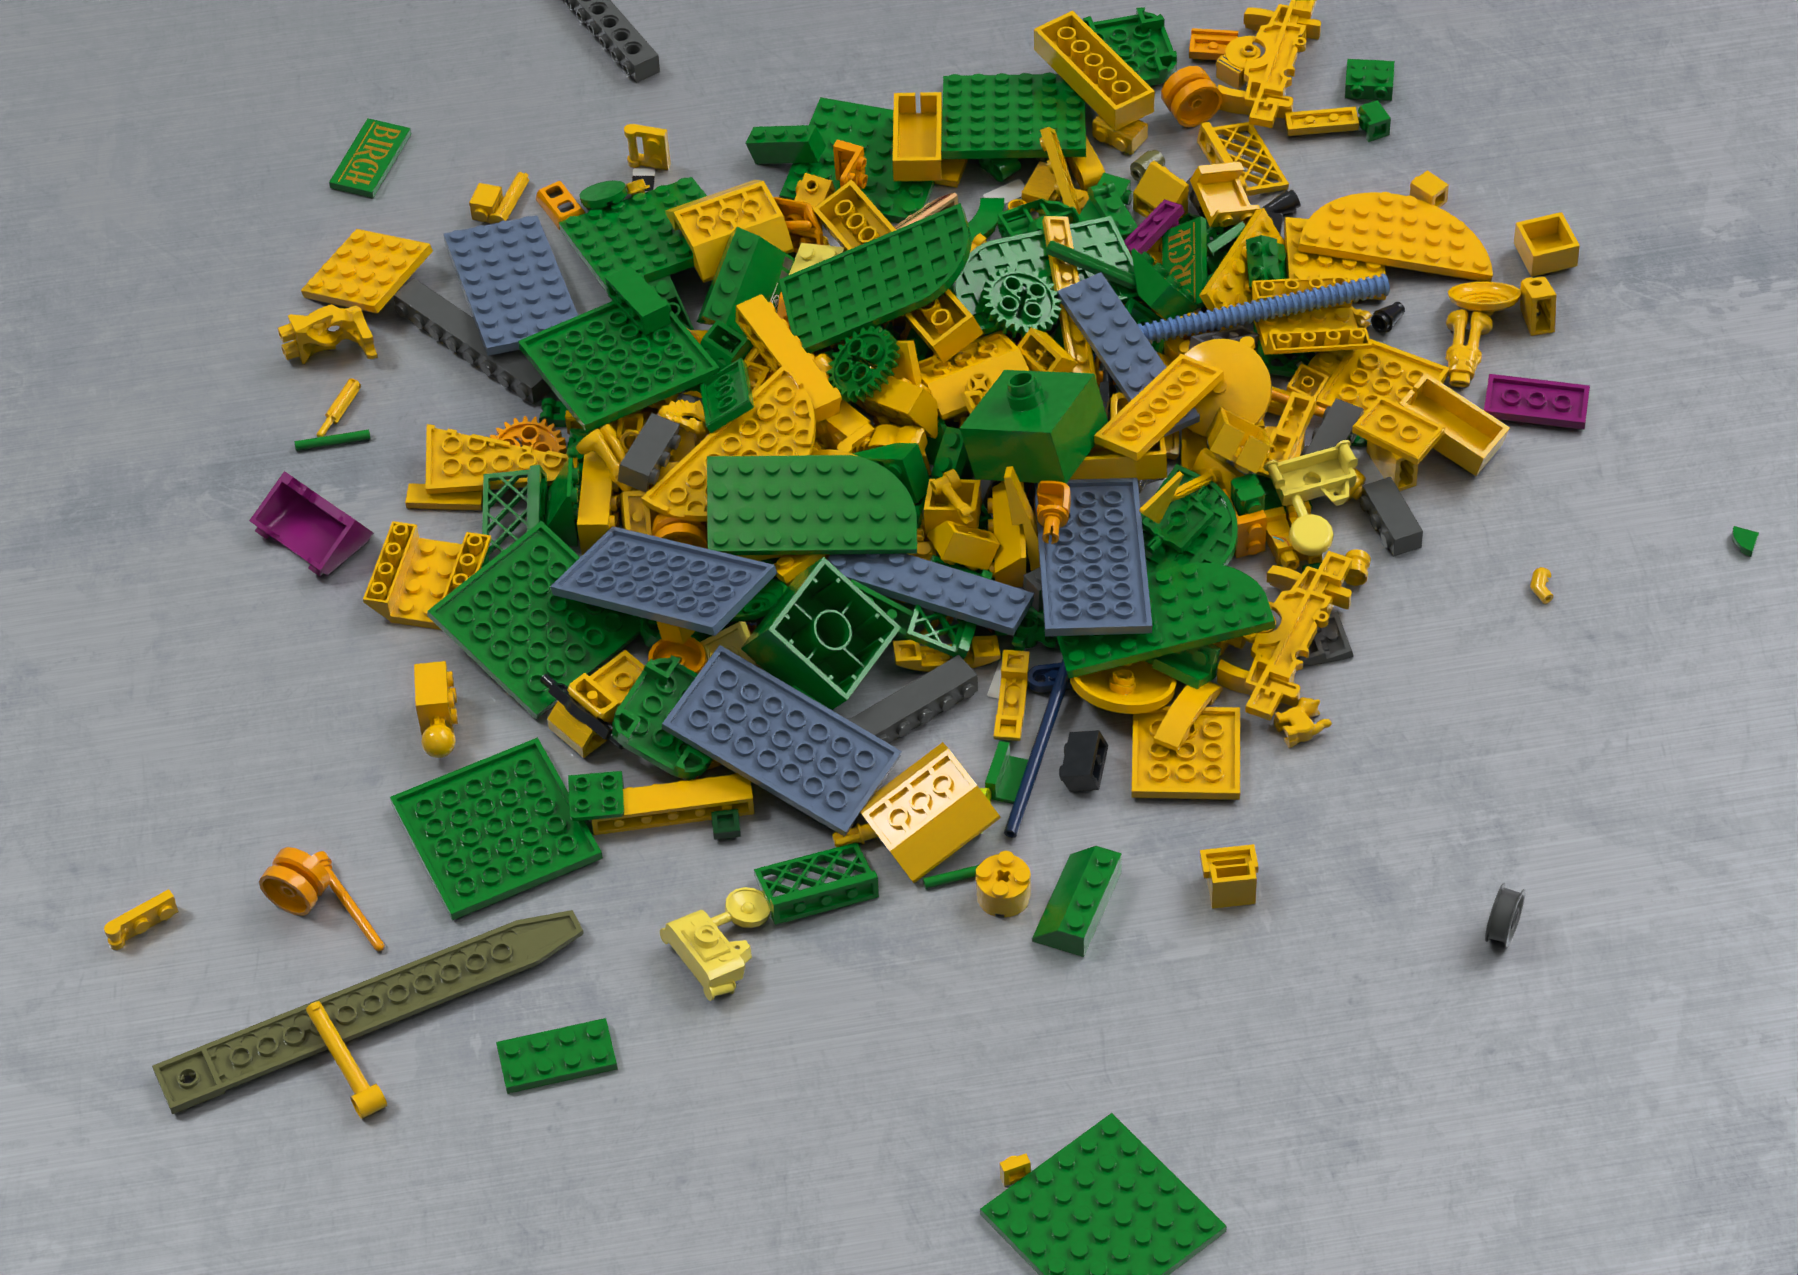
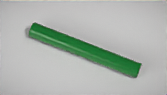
(332, 440)
(950, 877)

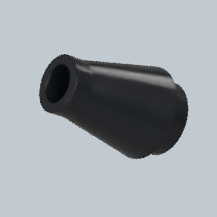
(1284, 203)
(1385, 318)

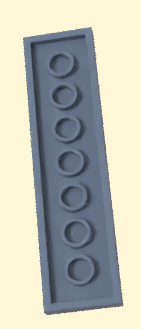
(1116, 338)
(939, 588)

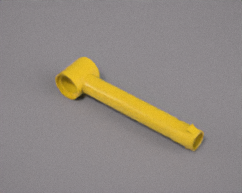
(366, 1098)

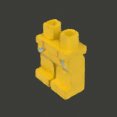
(1278, 539)

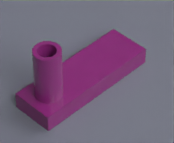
(1154, 226)

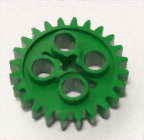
(1002, 300)
(868, 348)

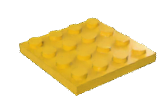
(1312, 265)
(366, 270)
(1376, 372)
(1203, 766)

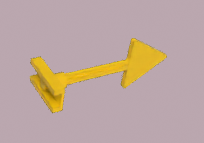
(1206, 466)

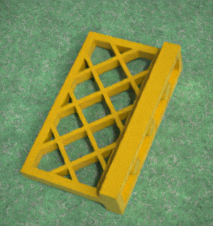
(1216, 153)

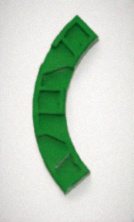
(986, 217)

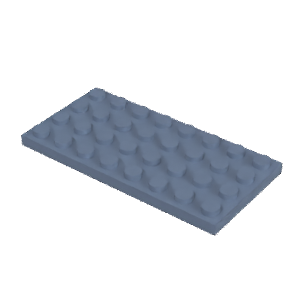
(509, 281)
(1097, 569)
(664, 580)
(781, 740)

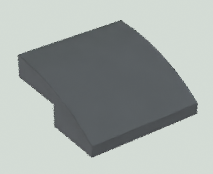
(1329, 643)

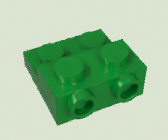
(1369, 79)
(1265, 259)

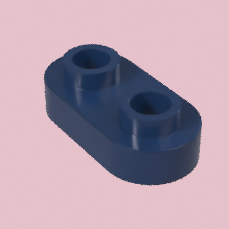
(1044, 673)

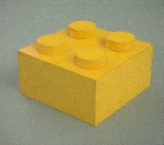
(1307, 381)

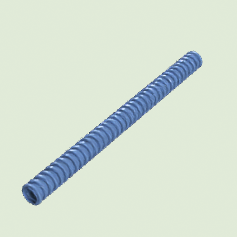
(1266, 308)

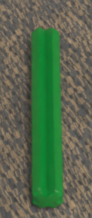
(1091, 264)

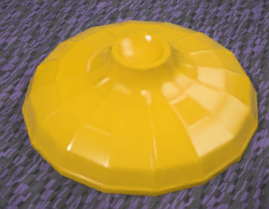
(1484, 296)

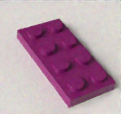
(1537, 401)

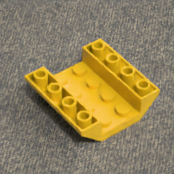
(713, 218)
(1309, 331)
(948, 380)
(420, 572)
(929, 812)

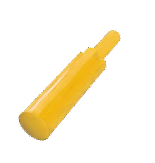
(340, 405)

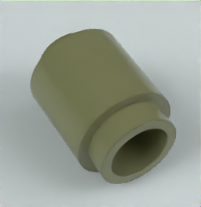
(1140, 165)

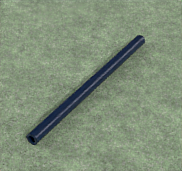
(1037, 753)

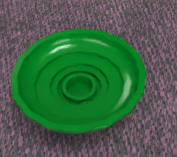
(761, 602)

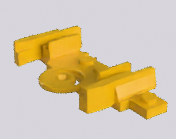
(1282, 37)
(1302, 607)

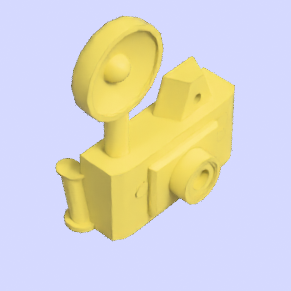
(1308, 478)
(707, 950)

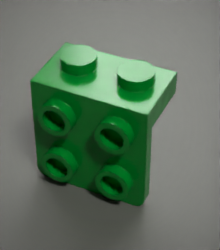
(952, 455)
(596, 796)

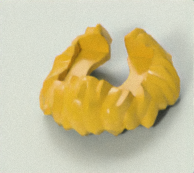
(680, 408)

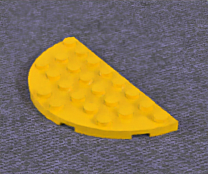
(1396, 233)
(776, 426)

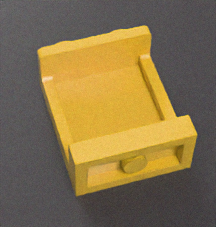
(1222, 194)

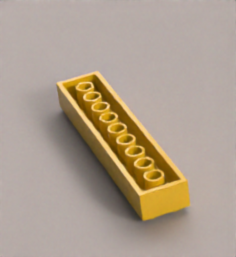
(854, 221)

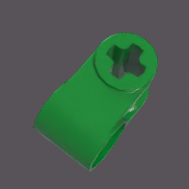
(1000, 167)

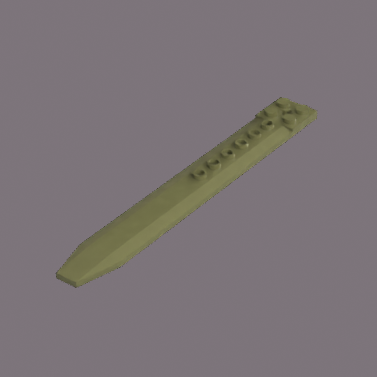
(364, 1007)

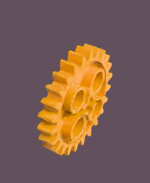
(542, 435)

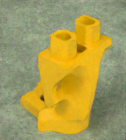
(312, 335)

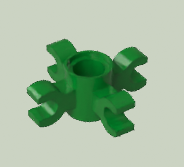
(1030, 633)

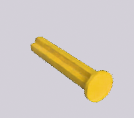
(510, 198)

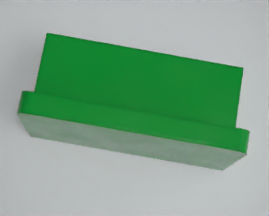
(1005, 774)

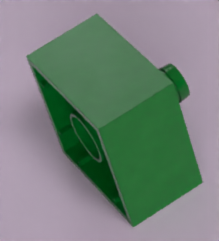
(1035, 424)
(821, 635)

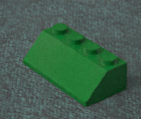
(1079, 900)

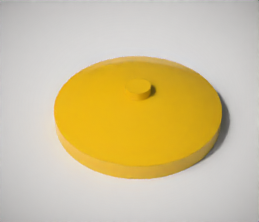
(1245, 384)
(1126, 688)

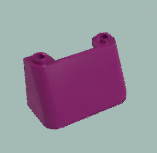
(309, 525)

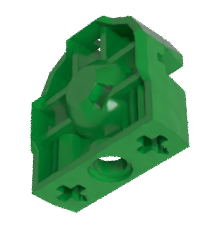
(1019, 221)

